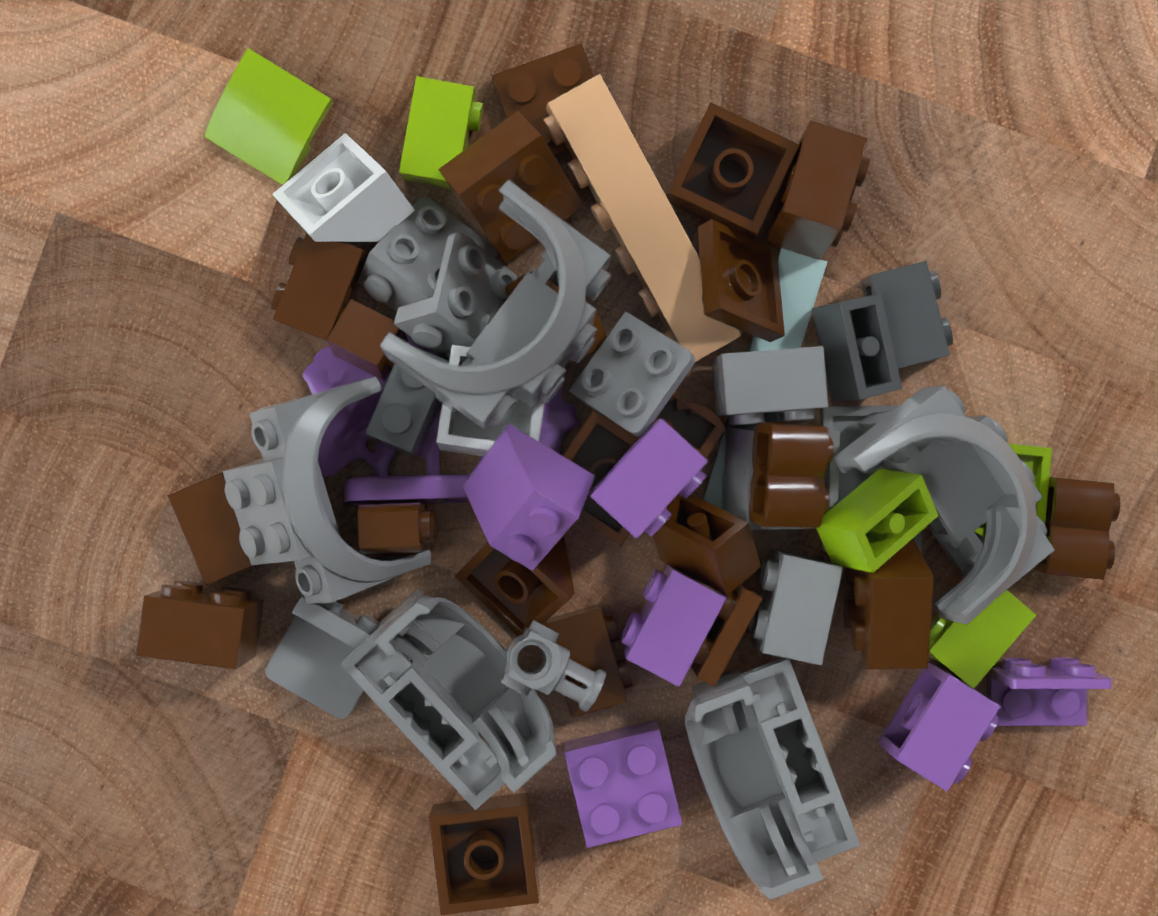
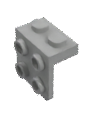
(409, 257)
(464, 299)
(633, 375)
(312, 654)

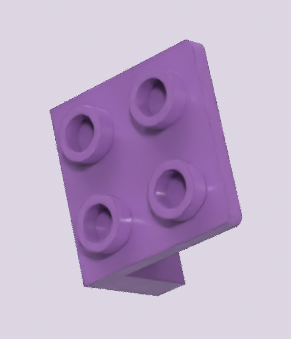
(1043, 693)

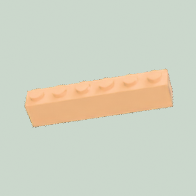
(637, 212)

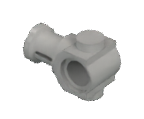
(552, 670)

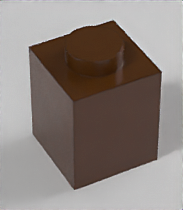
(359, 336)

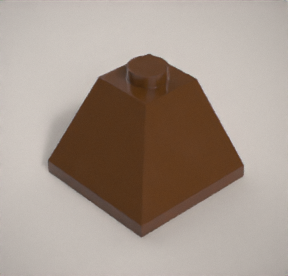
(516, 591)

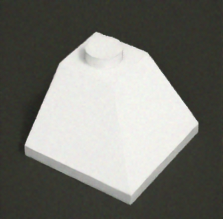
(344, 196)

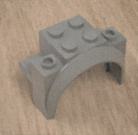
(531, 332)
(970, 481)
(287, 506)
(452, 694)
(761, 770)

